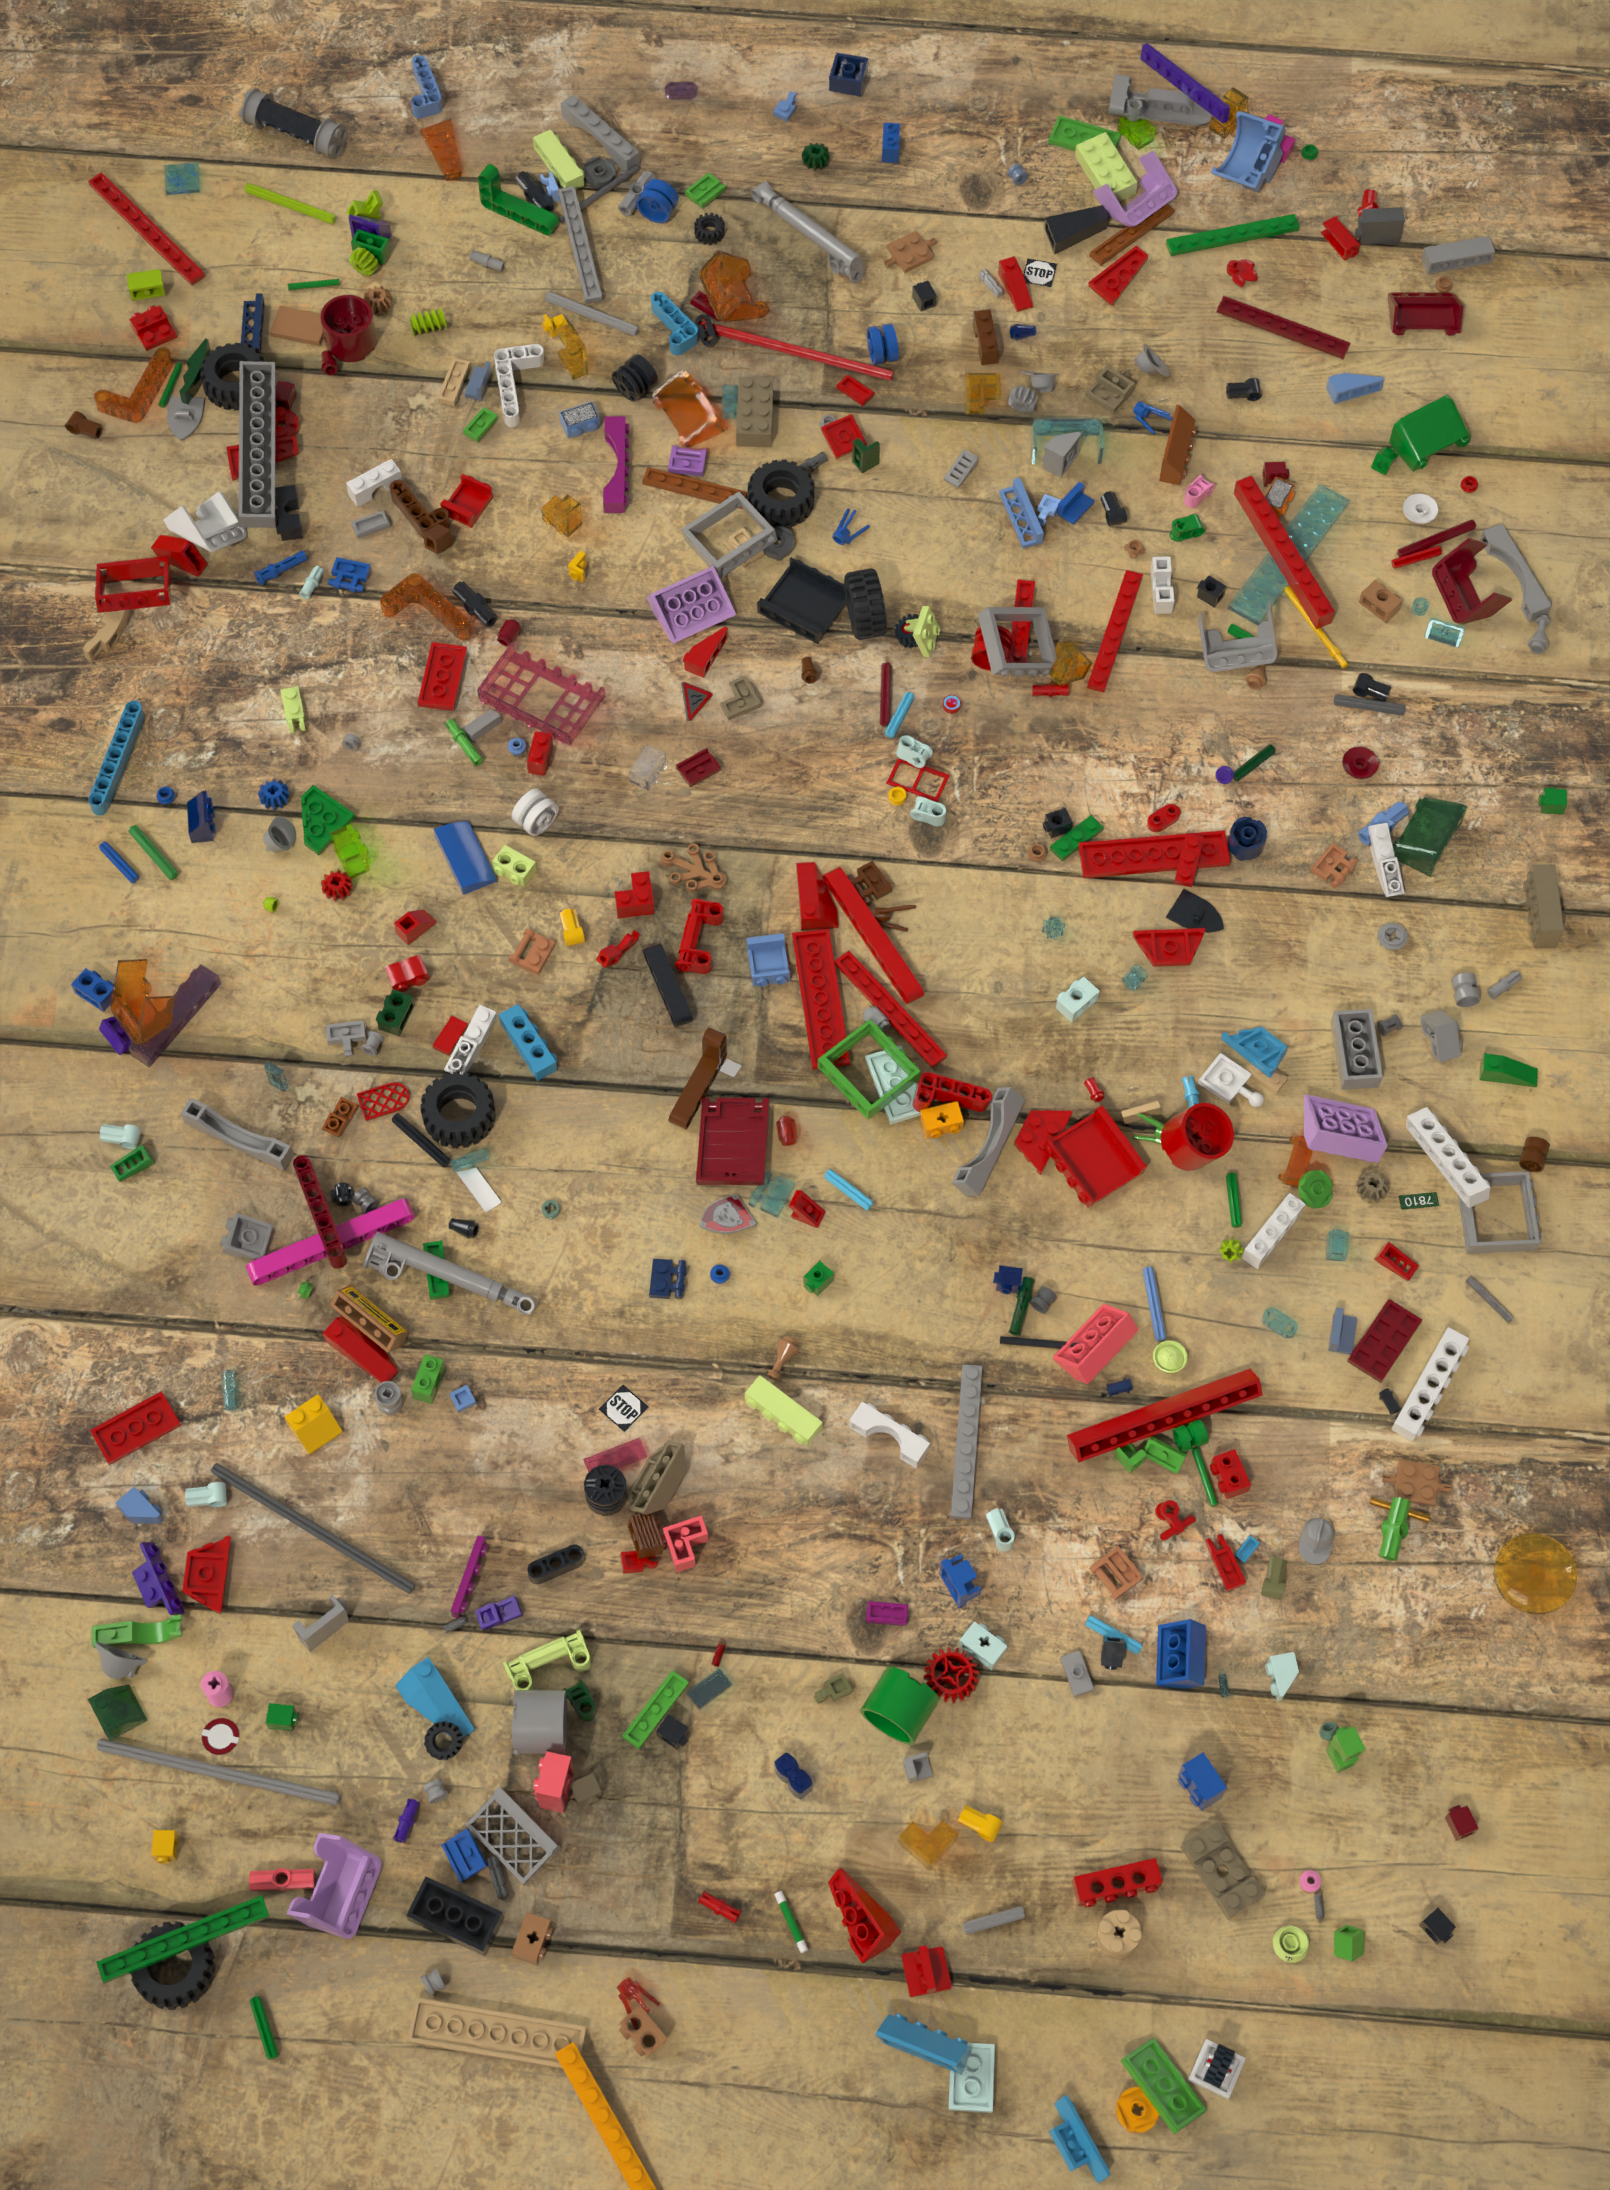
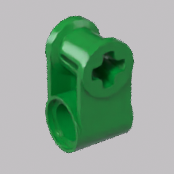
(1188, 527)

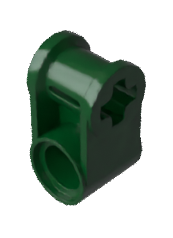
(578, 1698)

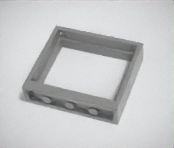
(741, 553)
(994, 647)
(1532, 1219)

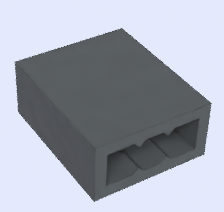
(1380, 226)

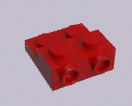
(152, 327)

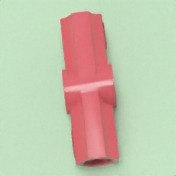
(296, 1879)

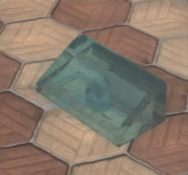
(1444, 632)

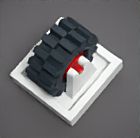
(1217, 2069)

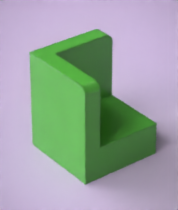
(1130, 1457)
(1349, 1942)

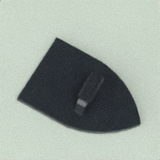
(1195, 912)

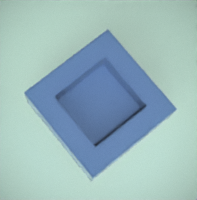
(462, 1398)

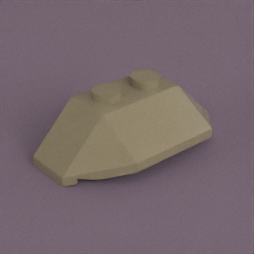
(658, 1479)

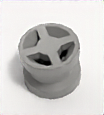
(435, 1791)
(433, 1982)

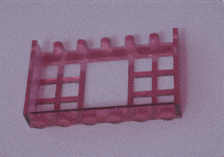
(555, 676)

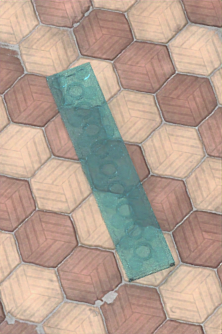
(1306, 533)

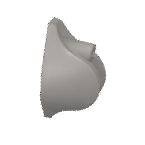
(117, 1662)

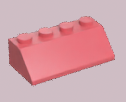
(1098, 1343)

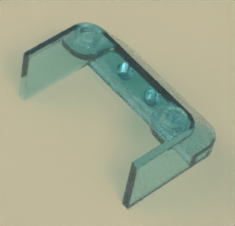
(1062, 425)

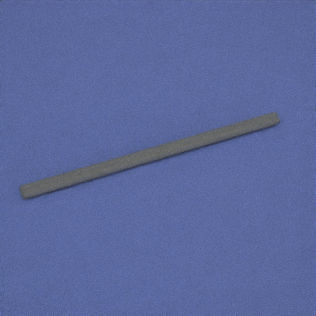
(313, 1528)

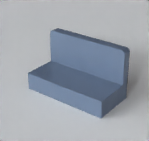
(478, 382)
(1342, 1332)

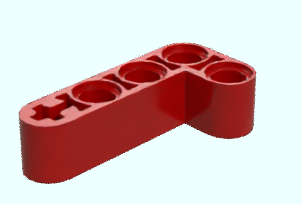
(976, 1097)

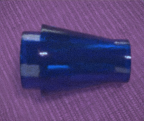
(1021, 331)

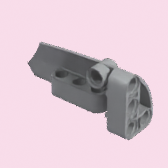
(1155, 105)

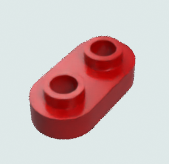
(1164, 816)

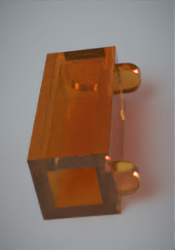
(1297, 1163)

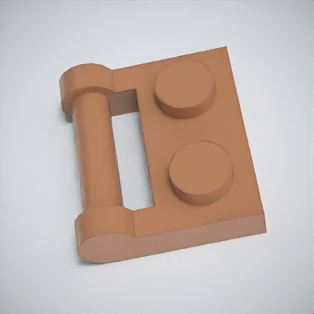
(536, 956)
(1121, 1568)

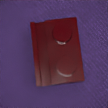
(698, 767)

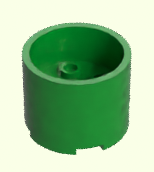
(899, 1705)

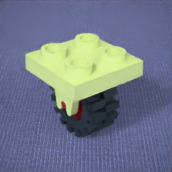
(918, 631)

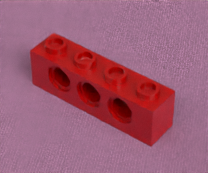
(1147, 1869)

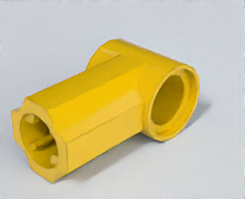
(572, 931)
(986, 1825)

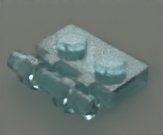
(776, 1197)

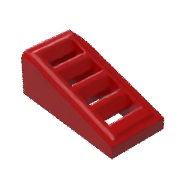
(1392, 1266)

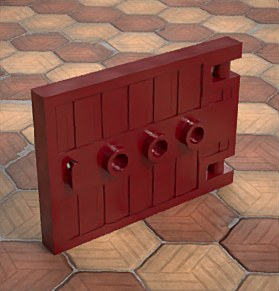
(733, 1142)

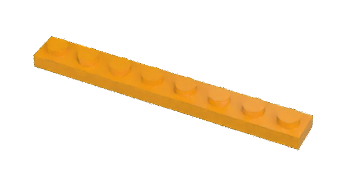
(603, 2118)

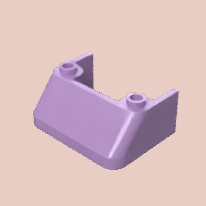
(1158, 192)

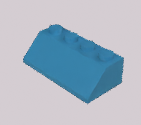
(924, 2043)

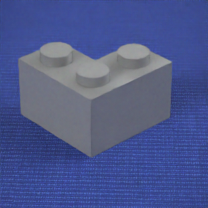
(1443, 1035)

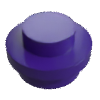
(1224, 774)

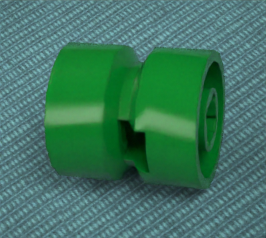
(1189, 1436)

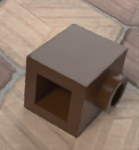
(437, 538)

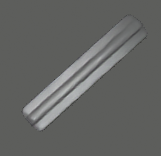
(994, 1920)

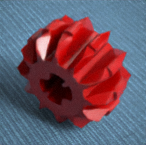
(343, 883)

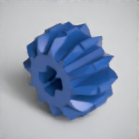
(274, 794)

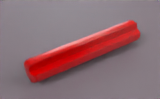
(1416, 557)

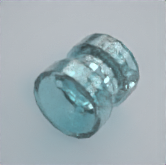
(1134, 977)

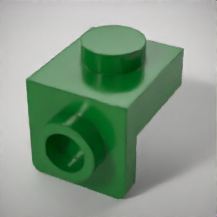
(1384, 459)

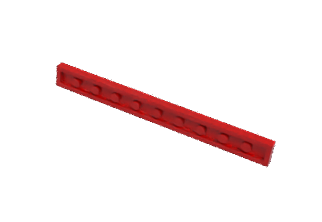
(146, 228)

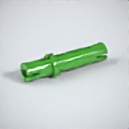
(460, 737)

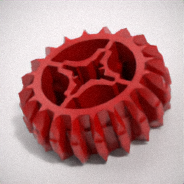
(959, 1671)

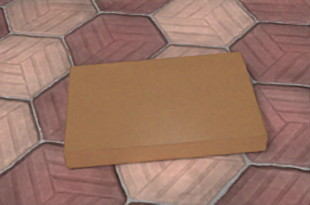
(297, 326)

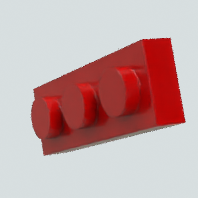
(1188, 860)

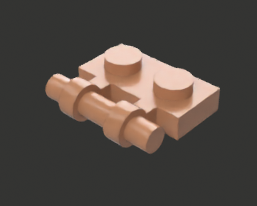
(1328, 863)

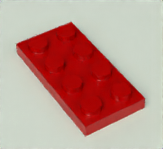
(442, 676)
(135, 1428)

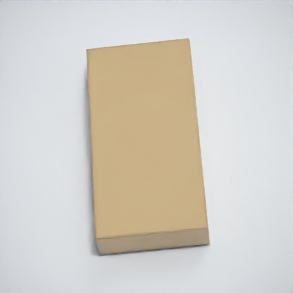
(1149, 1110)

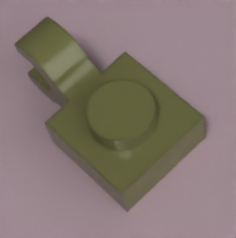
(835, 1688)

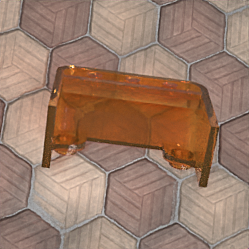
(135, 1011)

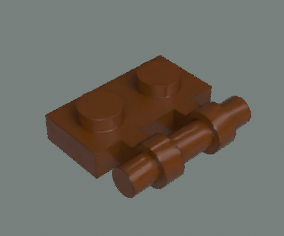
(873, 879)

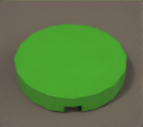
(1315, 1189)

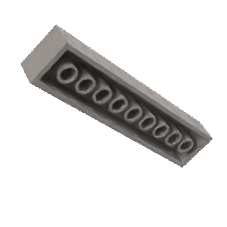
(257, 444)

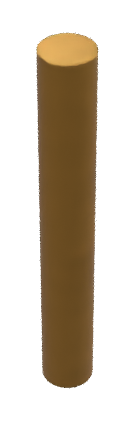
(1412, 1513)

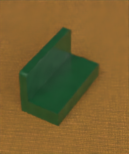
(865, 457)

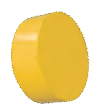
(897, 796)

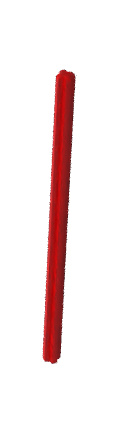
(801, 352)

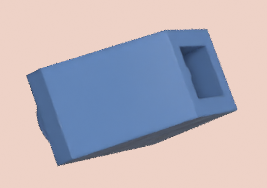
(138, 1509)

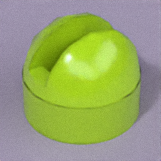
(271, 904)

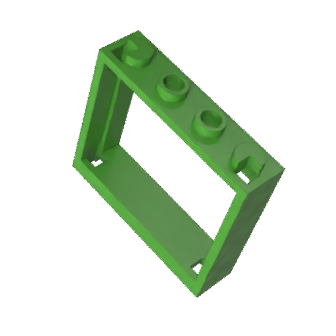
(847, 1089)

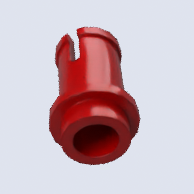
(1096, 1093)

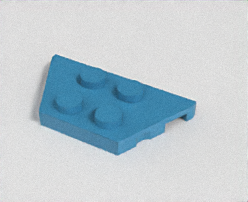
(1258, 1048)

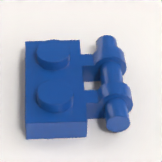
(350, 570)

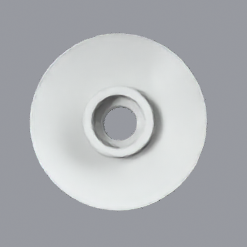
(1424, 504)

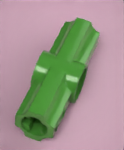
(1394, 1529)

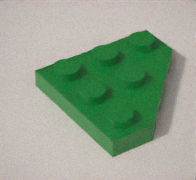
(320, 817)

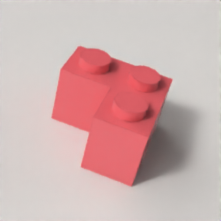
(681, 1538)

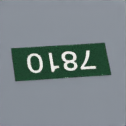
(1418, 1200)

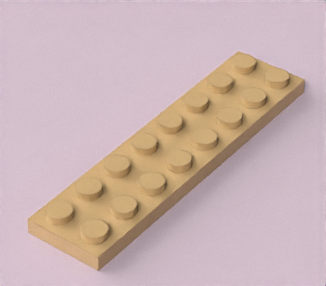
(491, 2033)

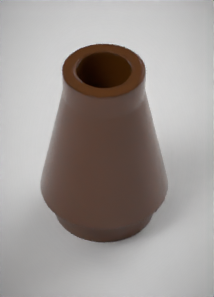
(809, 671)

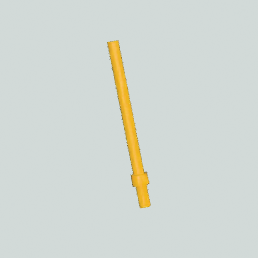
(1334, 651)

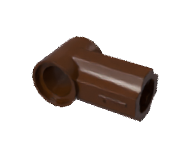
(80, 424)

